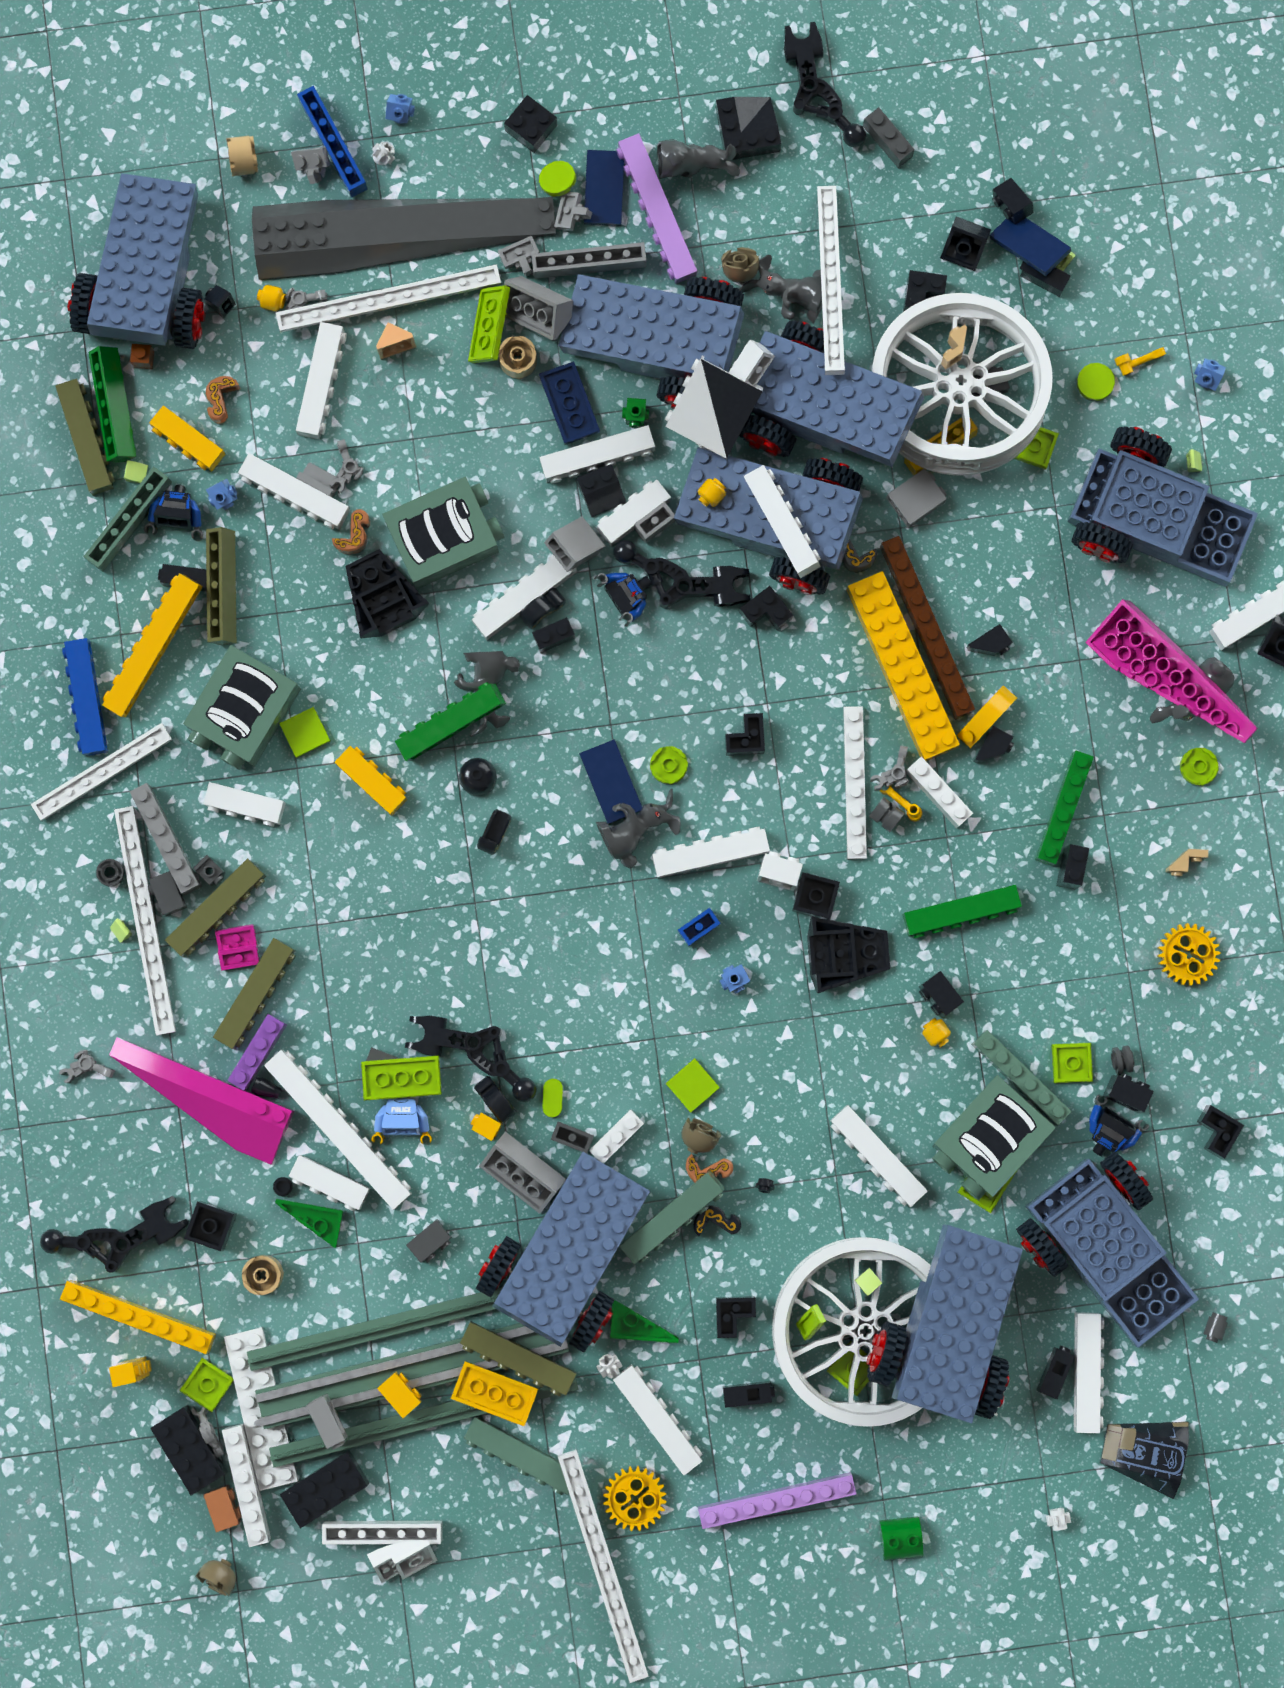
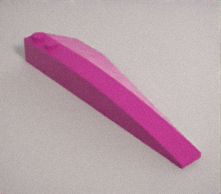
(1147, 655)
(232, 1114)

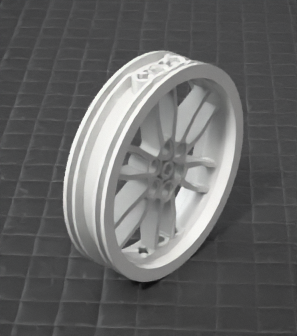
(975, 311)
(860, 1248)

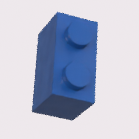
(698, 927)

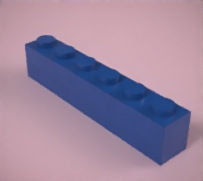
(333, 141)
(85, 697)

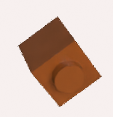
(142, 356)

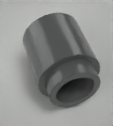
(1215, 1327)

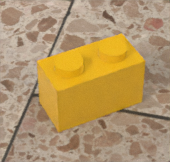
(486, 1126)
(400, 1394)

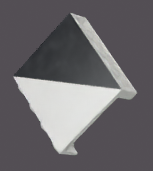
(713, 407)

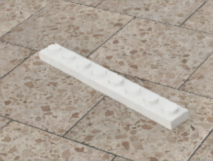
(101, 772)
(854, 782)

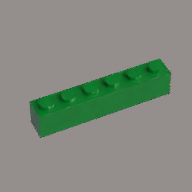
(112, 404)
(450, 722)
(1064, 808)
(962, 910)

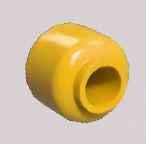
(271, 298)
(711, 492)
(936, 1032)

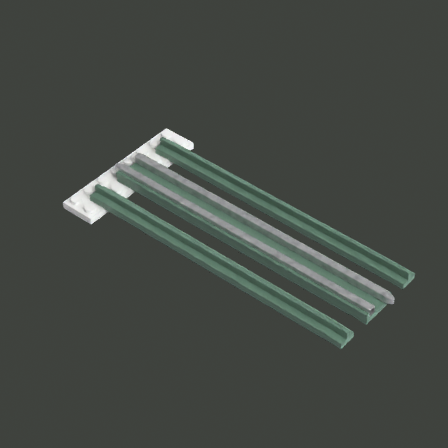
(271, 1406)

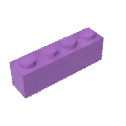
(257, 1052)

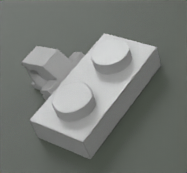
(311, 161)
(570, 211)
(519, 255)

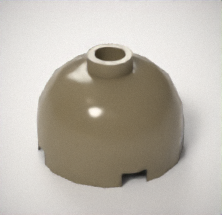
(740, 265)
(699, 1136)
(218, 1576)

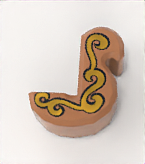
(214, 394)
(358, 539)
(723, 1166)

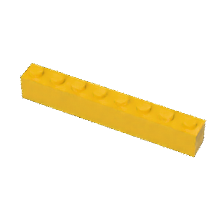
(152, 645)
(138, 1316)

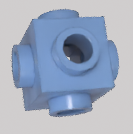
(399, 108)
(1209, 374)
(222, 495)
(741, 975)

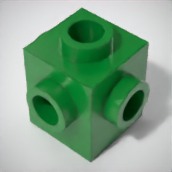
(634, 406)

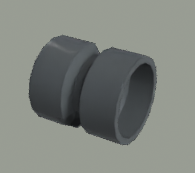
(886, 814)

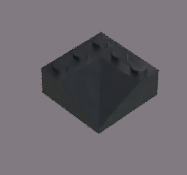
(748, 125)

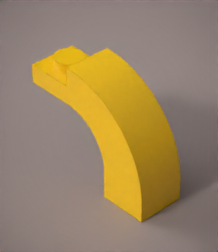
(986, 716)

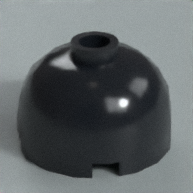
(477, 777)

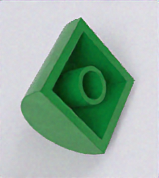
(901, 1538)

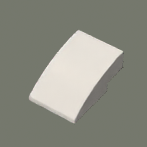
(401, 1559)

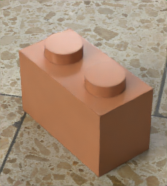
(223, 1508)

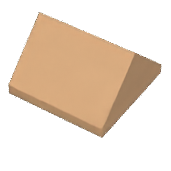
(394, 341)

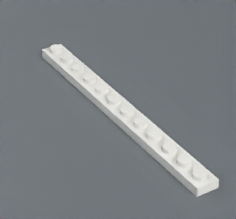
(830, 281)
(388, 298)
(145, 921)
(602, 1566)

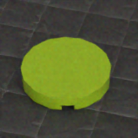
(557, 178)
(1095, 381)
(668, 765)
(1199, 766)

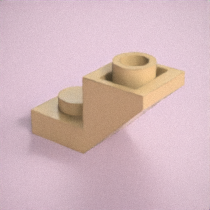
(956, 341)
(1181, 864)

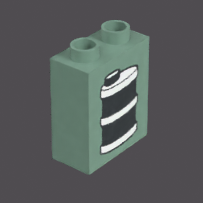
(443, 531)
(240, 708)
(991, 1139)

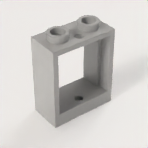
(327, 1422)

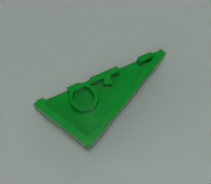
(321, 1220)
(633, 1326)

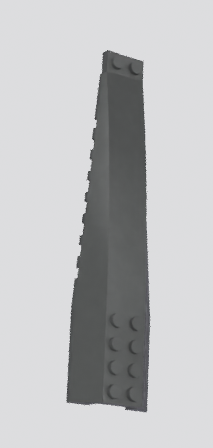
(371, 232)

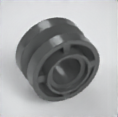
(100, 872)
(1122, 1059)

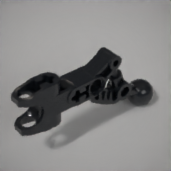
(804, 53)
(717, 586)
(438, 1036)
(154, 1226)

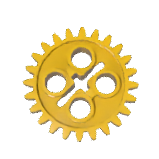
(1195, 938)
(623, 1484)

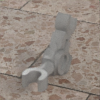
(300, 298)
(348, 468)
(895, 775)
(85, 1064)
(208, 1432)

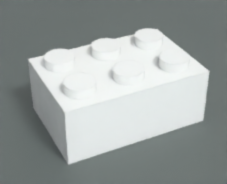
(779, 871)

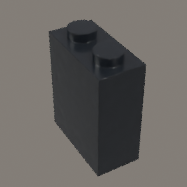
(1072, 866)

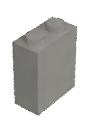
(916, 498)
(574, 544)

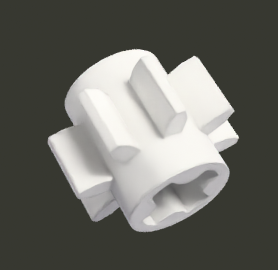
(383, 153)
(609, 1366)
(1058, 1519)

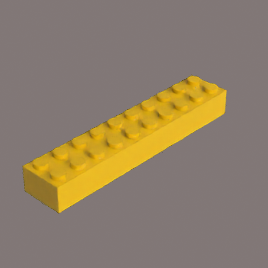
(902, 666)

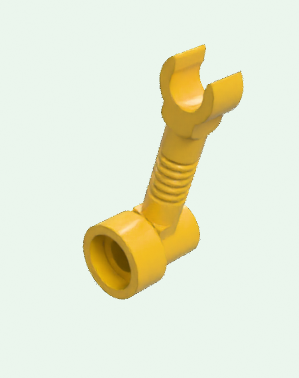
(1126, 364)
(905, 804)

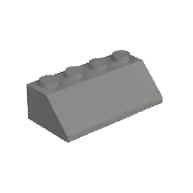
(537, 307)
(522, 1172)

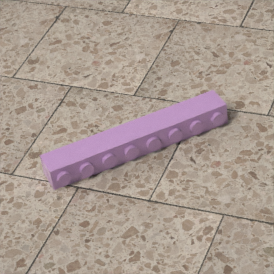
(657, 209)
(776, 1500)

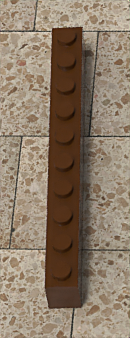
(927, 627)

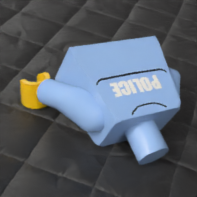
(401, 1117)

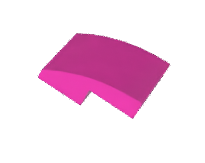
(237, 947)

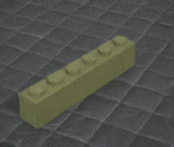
(84, 436)
(221, 586)
(215, 908)
(254, 993)
(518, 1358)

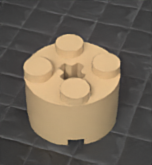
(242, 155)
(517, 367)
(251, 1275)

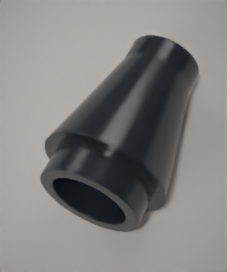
(265, 1088)

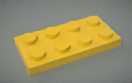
(494, 1393)

